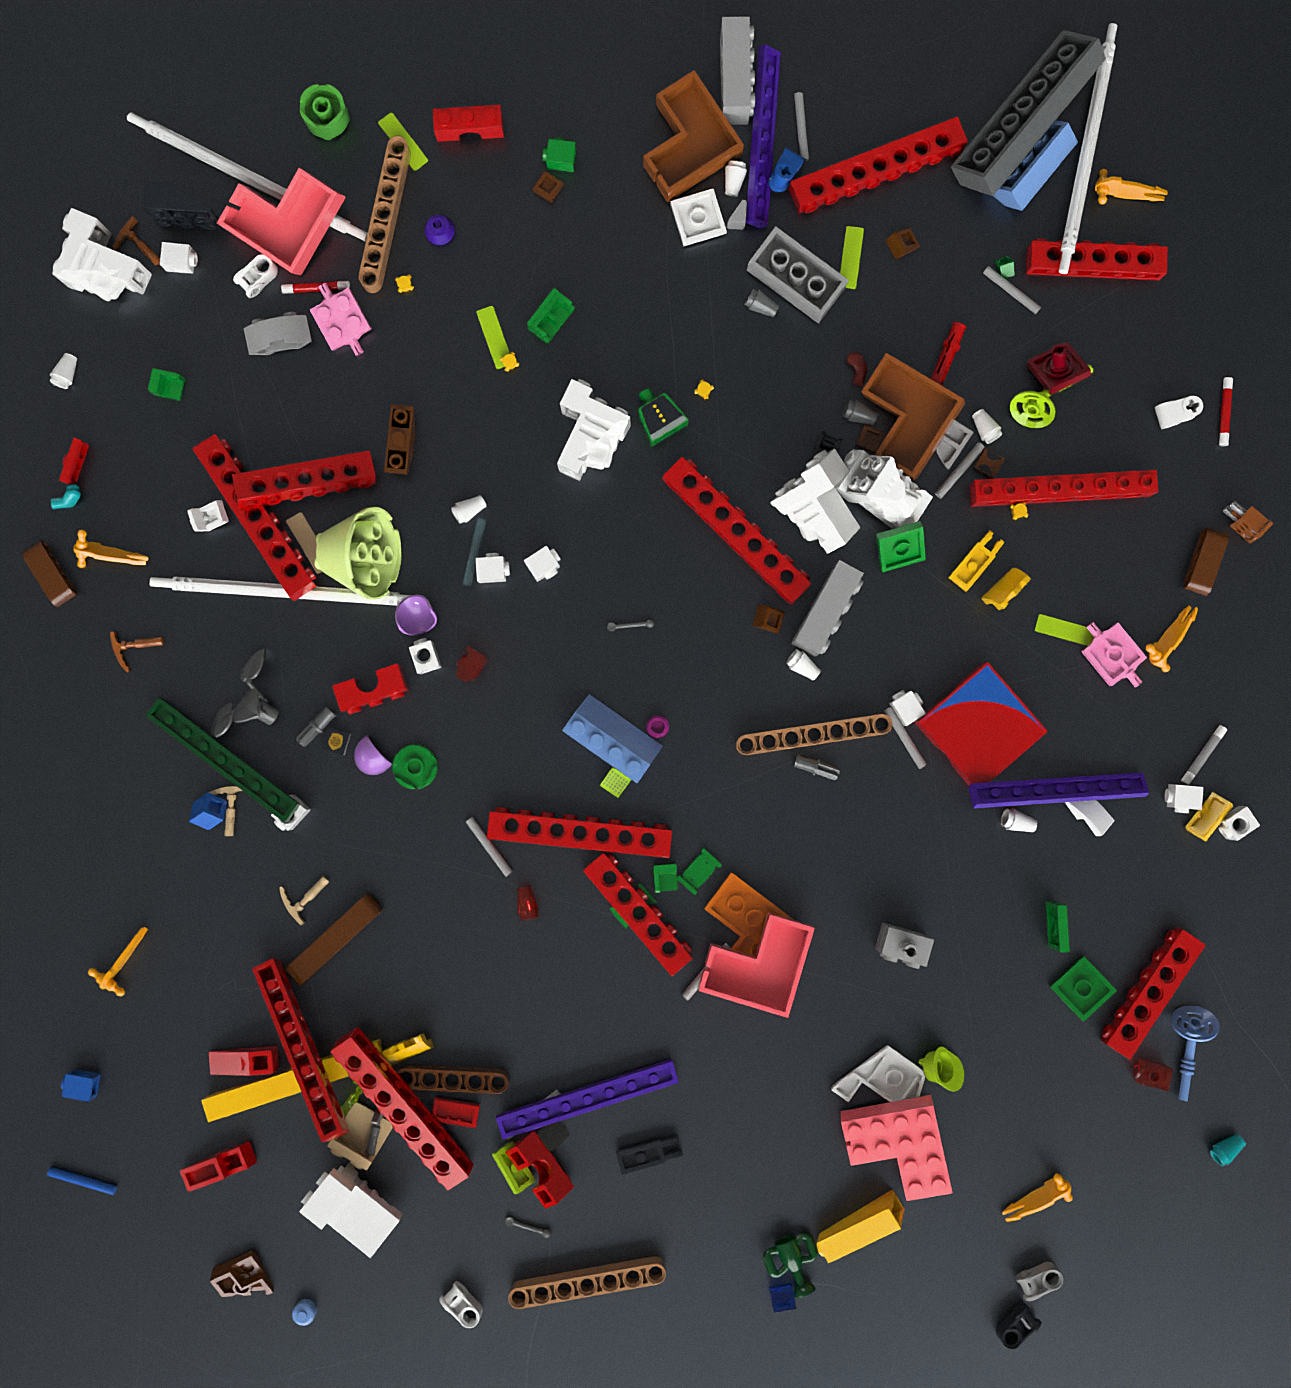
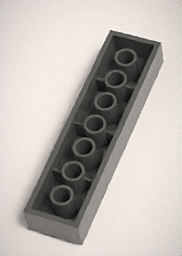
(1028, 112)

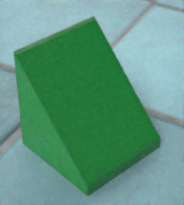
(1005, 267)

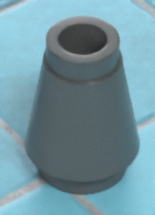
(761, 303)
(858, 412)

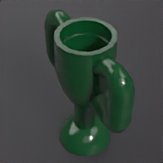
(790, 1255)

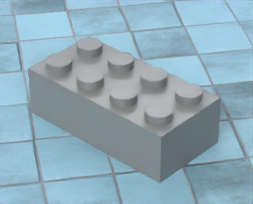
(737, 69)
(797, 274)
(827, 608)

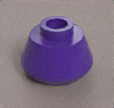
(439, 234)

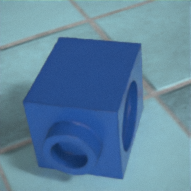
(80, 1085)

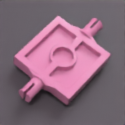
(340, 319)
(1114, 654)

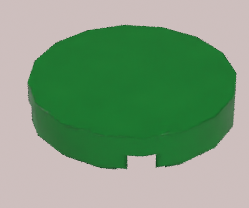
(415, 766)

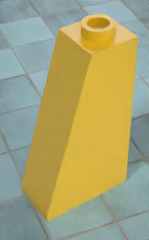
(862, 1227)

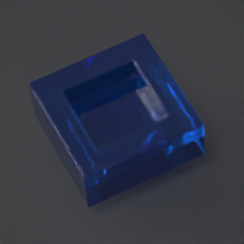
(782, 1297)

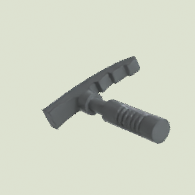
(374, 1133)

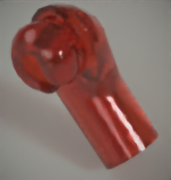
(861, 367)

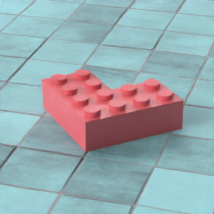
(284, 231)
(761, 980)
(904, 1132)

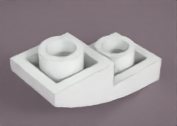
(1093, 814)

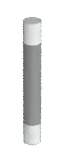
(1203, 755)

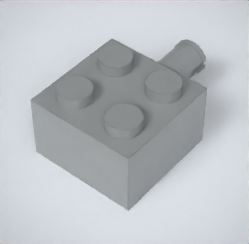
(904, 944)

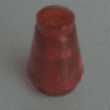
(527, 904)

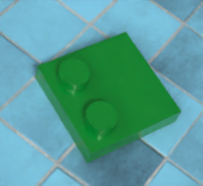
(901, 546)
(1057, 926)
(1083, 988)

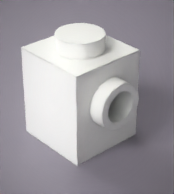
(543, 563)
(492, 568)
(907, 706)
(1184, 797)

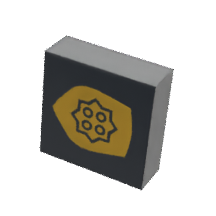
(336, 741)

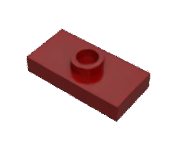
(74, 461)
(456, 1112)

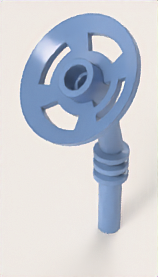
(1193, 1030)

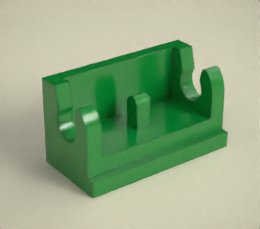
(550, 316)

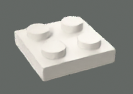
(698, 217)

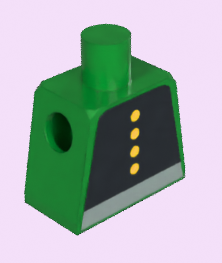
(659, 416)

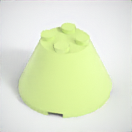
(361, 552)

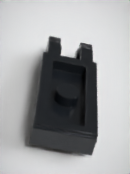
(647, 1154)

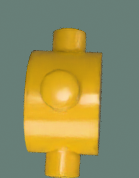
(404, 283)
(509, 361)
(703, 389)
(1019, 510)

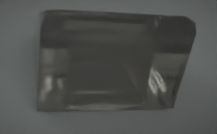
(552, 1135)

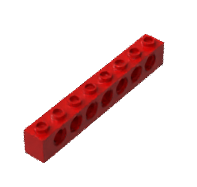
(948, 131)
(1063, 488)
(723, 527)
(296, 586)
(498, 831)
(301, 1050)
(402, 1097)

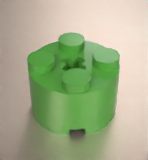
(328, 99)

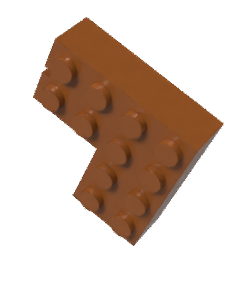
(701, 141)
(922, 409)

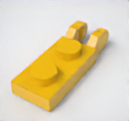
(975, 562)

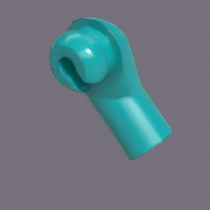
(69, 499)

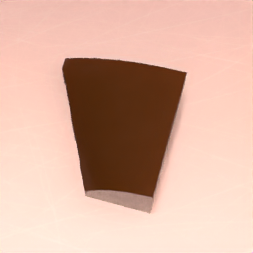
(241, 1276)

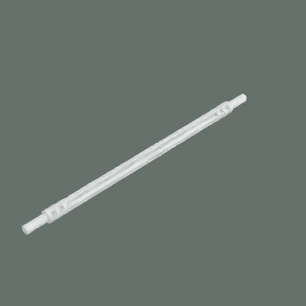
(1087, 151)
(230, 168)
(270, 590)

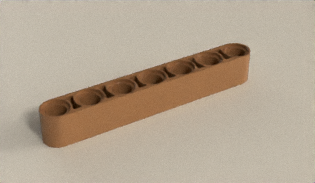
(384, 204)
(824, 734)
(578, 1290)

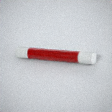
(313, 287)
(1226, 411)

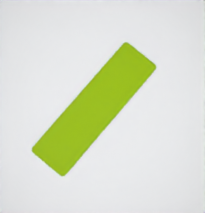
(392, 128)
(852, 255)
(493, 335)
(1063, 630)

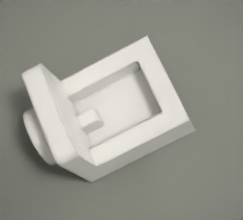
(208, 516)

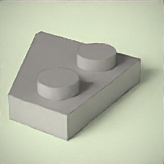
(953, 443)

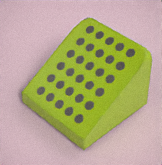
(615, 782)

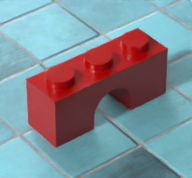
(452, 122)
(390, 684)
(553, 1181)

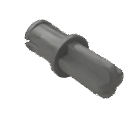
(315, 726)
(816, 767)

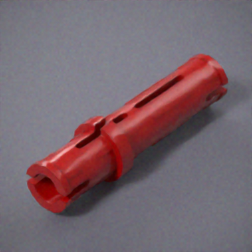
(948, 352)

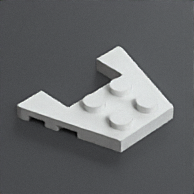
(886, 1074)

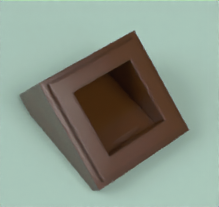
(902, 242)
(768, 618)

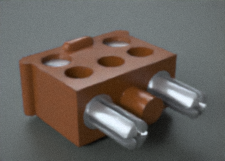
(1247, 522)

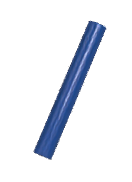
(82, 1180)

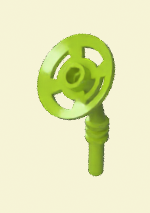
(1034, 408)

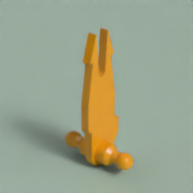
(1125, 189)
(84, 548)
(1170, 639)
(106, 980)
(1041, 1198)

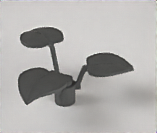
(250, 706)

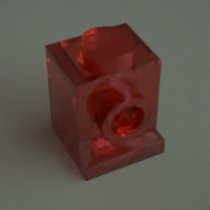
(471, 665)
(1162, 1075)

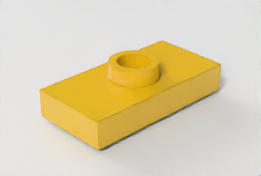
(1210, 816)

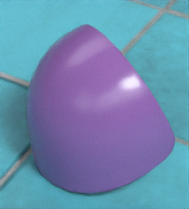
(415, 618)
(369, 759)

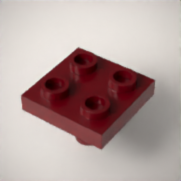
(1058, 367)

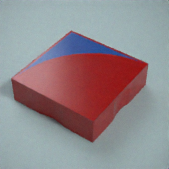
(981, 726)

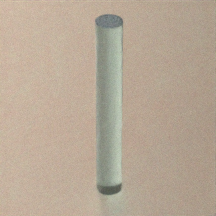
(474, 551)

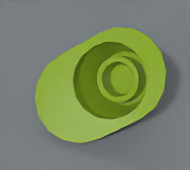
(943, 1068)

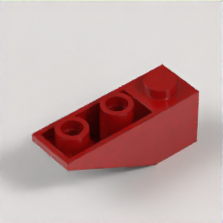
(244, 1061)

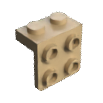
(354, 1143)

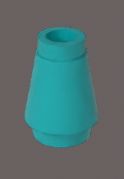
(1227, 1150)

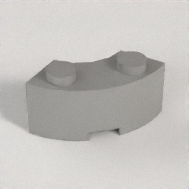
(277, 334)

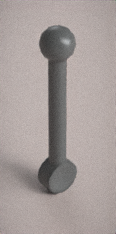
(612, 626)
(509, 1221)

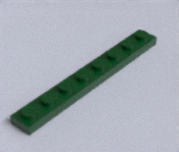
(223, 760)

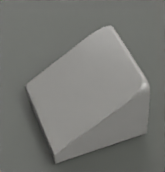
(738, 218)

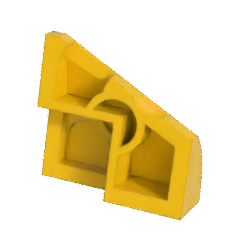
(1006, 588)
(407, 1049)

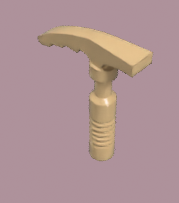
(230, 811)
(299, 906)

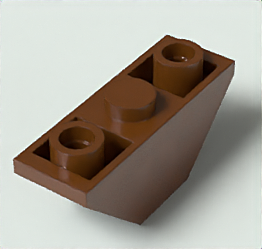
(400, 439)

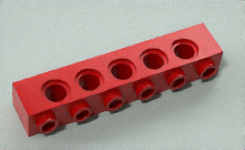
(1153, 254)
(313, 470)
(670, 961)
(1164, 989)

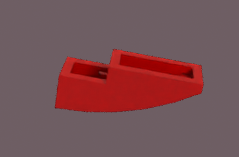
(218, 1166)

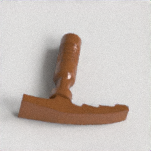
(127, 232)
(137, 643)

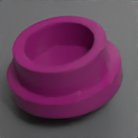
(657, 726)

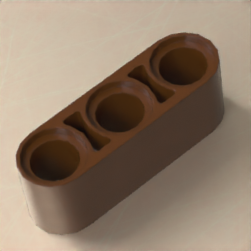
(1206, 561)
(49, 573)

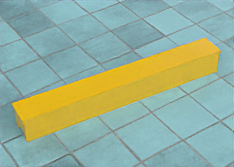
(266, 1089)

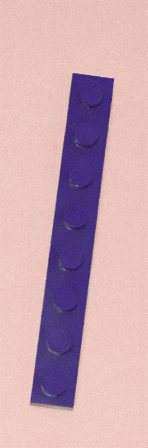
(763, 136)
(1058, 790)
(586, 1099)

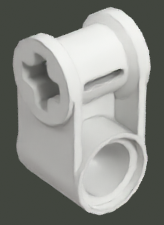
(253, 274)
(1175, 412)
(461, 1303)

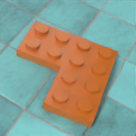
(742, 911)

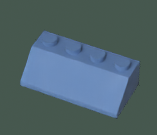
(1037, 166)
(612, 738)

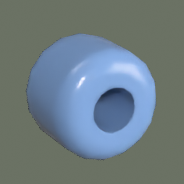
(304, 1312)

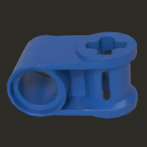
(785, 170)

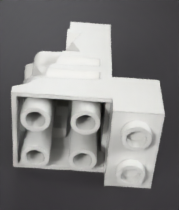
(93, 266)
(595, 432)
(882, 489)
(817, 504)
(351, 1209)

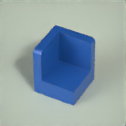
(208, 811)

